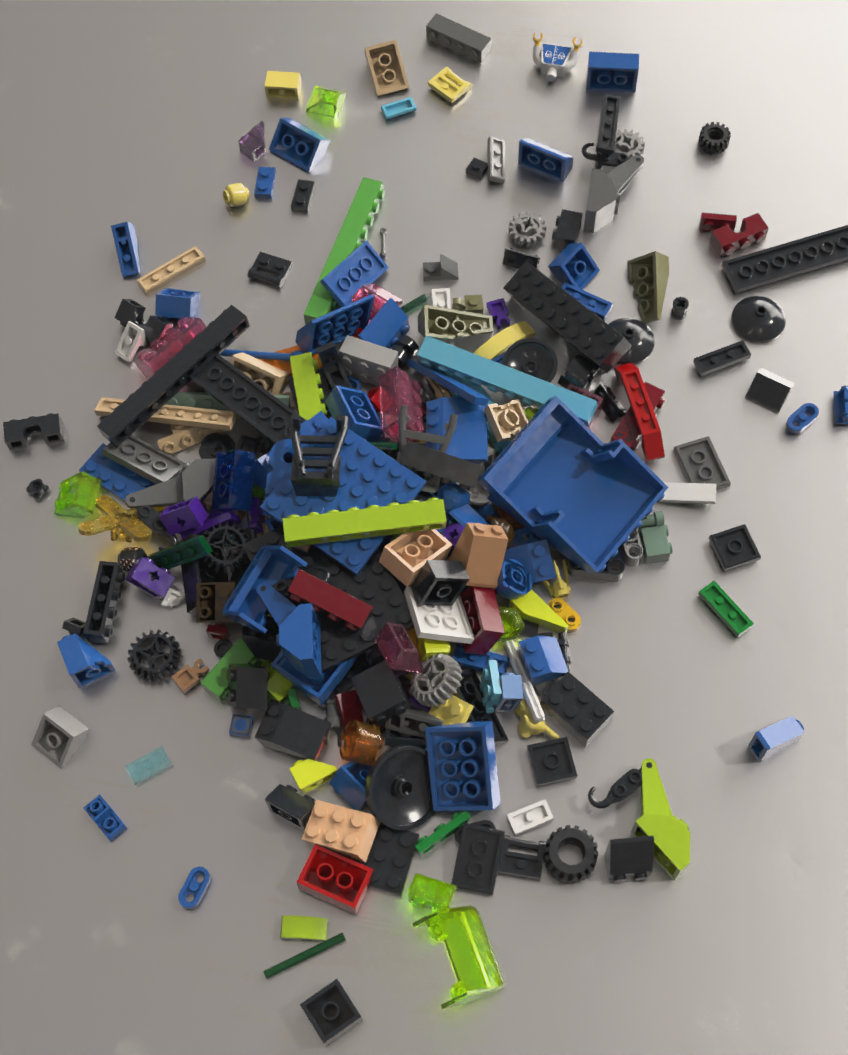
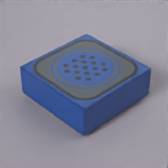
(241, 725)

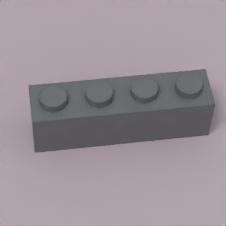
(458, 38)

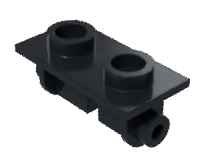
(517, 259)
(610, 407)

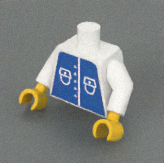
(555, 59)

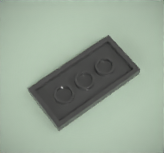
(144, 459)

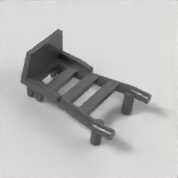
(432, 484)

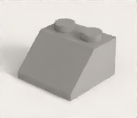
(59, 736)

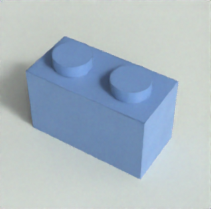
(511, 693)

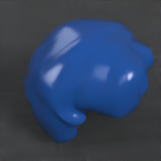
(453, 496)

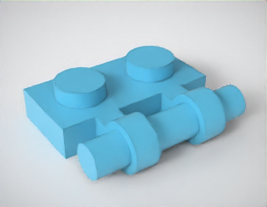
(491, 686)

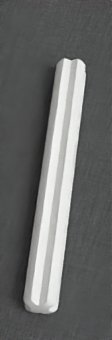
(528, 690)

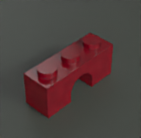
(752, 230)

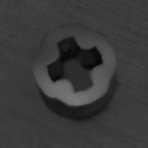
(679, 308)

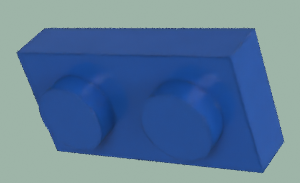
(265, 182)

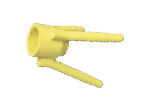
(560, 588)

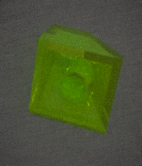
(326, 101)

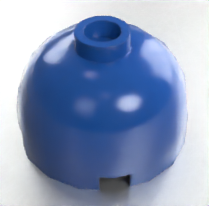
(513, 580)

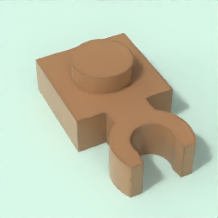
(188, 677)

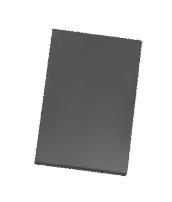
(702, 463)

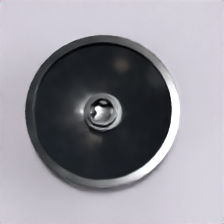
(400, 788)

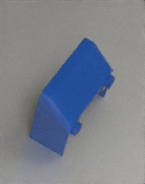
(268, 566)

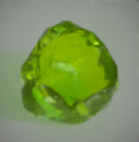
(512, 623)

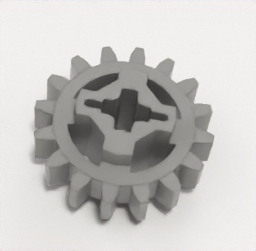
(628, 142)
(527, 229)

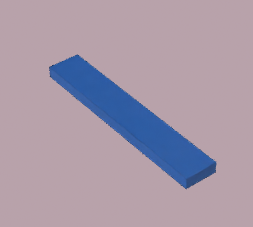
(449, 382)

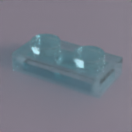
(148, 765)

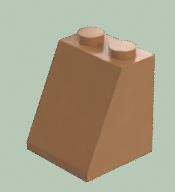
(481, 553)

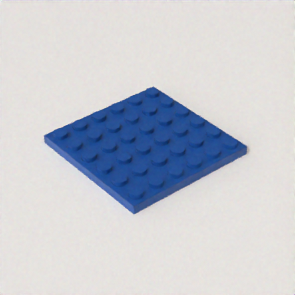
(365, 480)

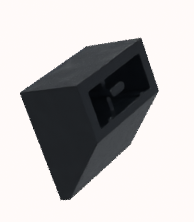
(263, 644)

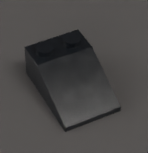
(292, 731)
(629, 858)

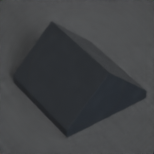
(769, 390)

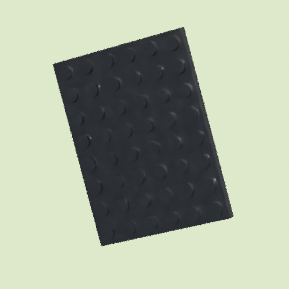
(372, 585)

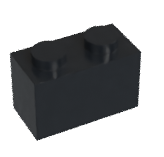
(568, 228)

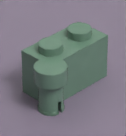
(654, 538)

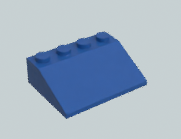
(335, 325)
(470, 435)
(317, 688)
(463, 766)

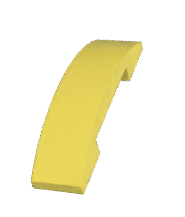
(504, 339)

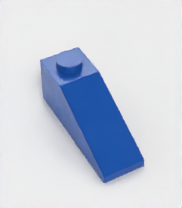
(126, 248)

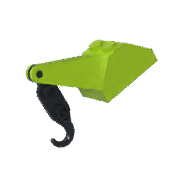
(656, 818)

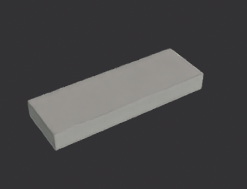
(496, 160)

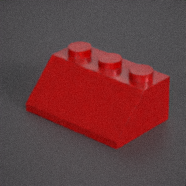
(335, 879)

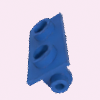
(841, 405)

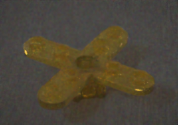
(121, 522)

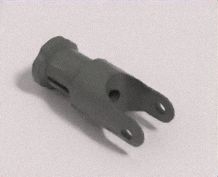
(333, 717)

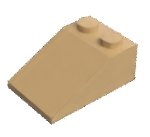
(386, 68)

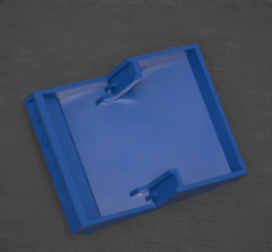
(572, 486)

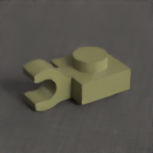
(471, 304)

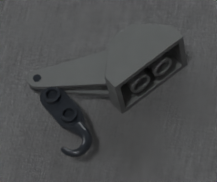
(607, 187)
(194, 481)

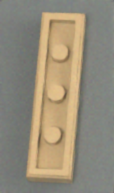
(171, 270)

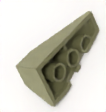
(649, 279)
(451, 324)

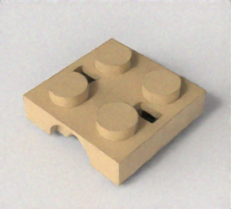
(510, 417)

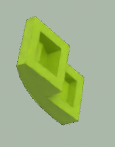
(303, 928)

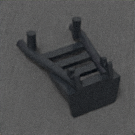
(316, 482)

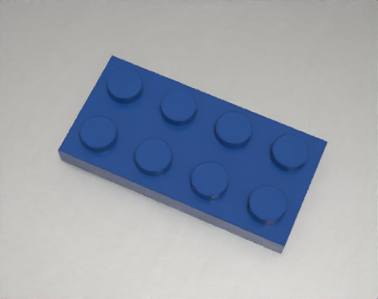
(358, 269)
(113, 476)

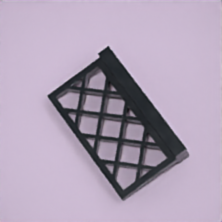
(607, 128)

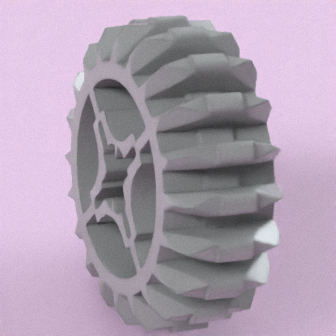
(435, 684)

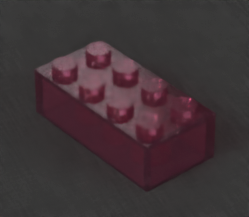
(168, 346)
(399, 390)

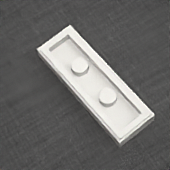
(690, 493)

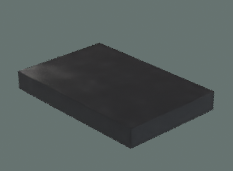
(478, 858)

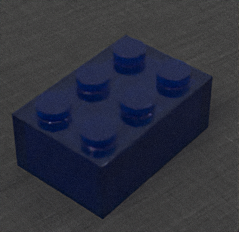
(233, 481)

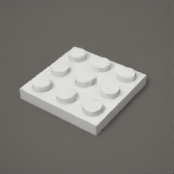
(440, 622)

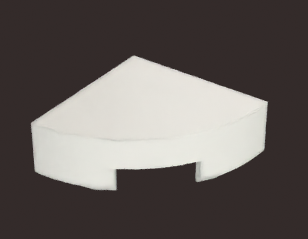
(173, 599)

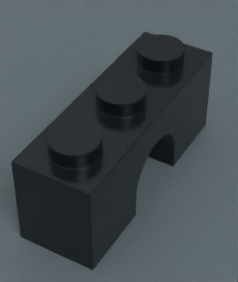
(132, 311)
(18, 431)

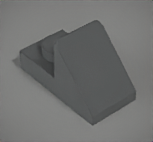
(443, 270)

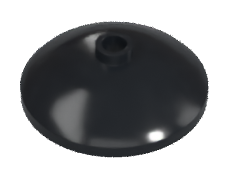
(758, 326)
(641, 339)
(535, 354)

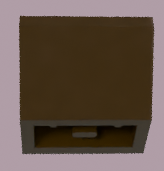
(211, 601)

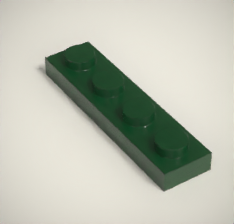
(181, 553)

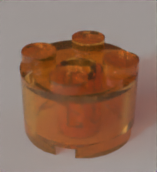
(361, 742)

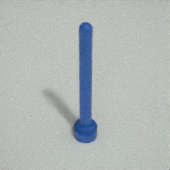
(262, 355)

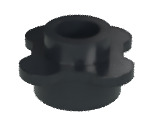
(37, 484)

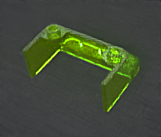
(469, 953)

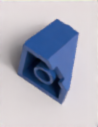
(83, 660)

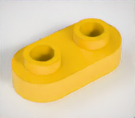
(565, 613)

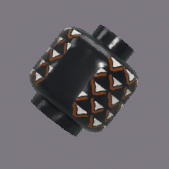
(128, 557)

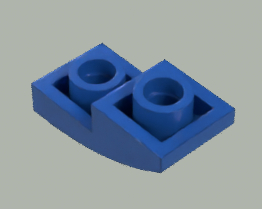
(105, 817)

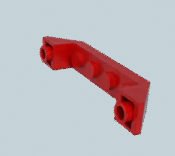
(643, 411)

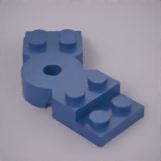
(284, 448)

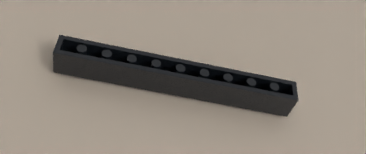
(172, 376)

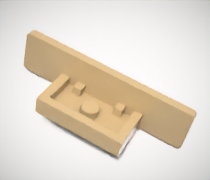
(184, 437)

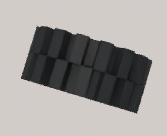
(714, 145)

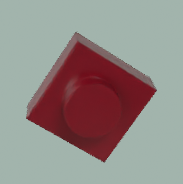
(218, 632)

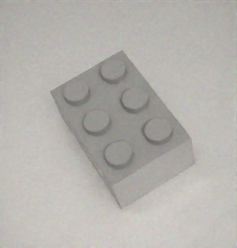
(366, 360)

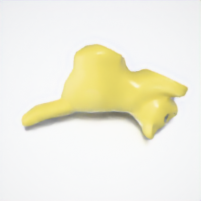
(527, 727)

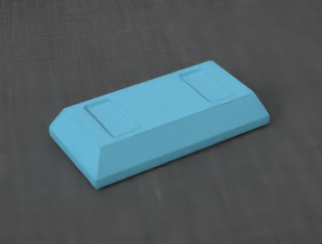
(398, 108)

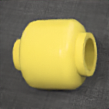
(235, 195)

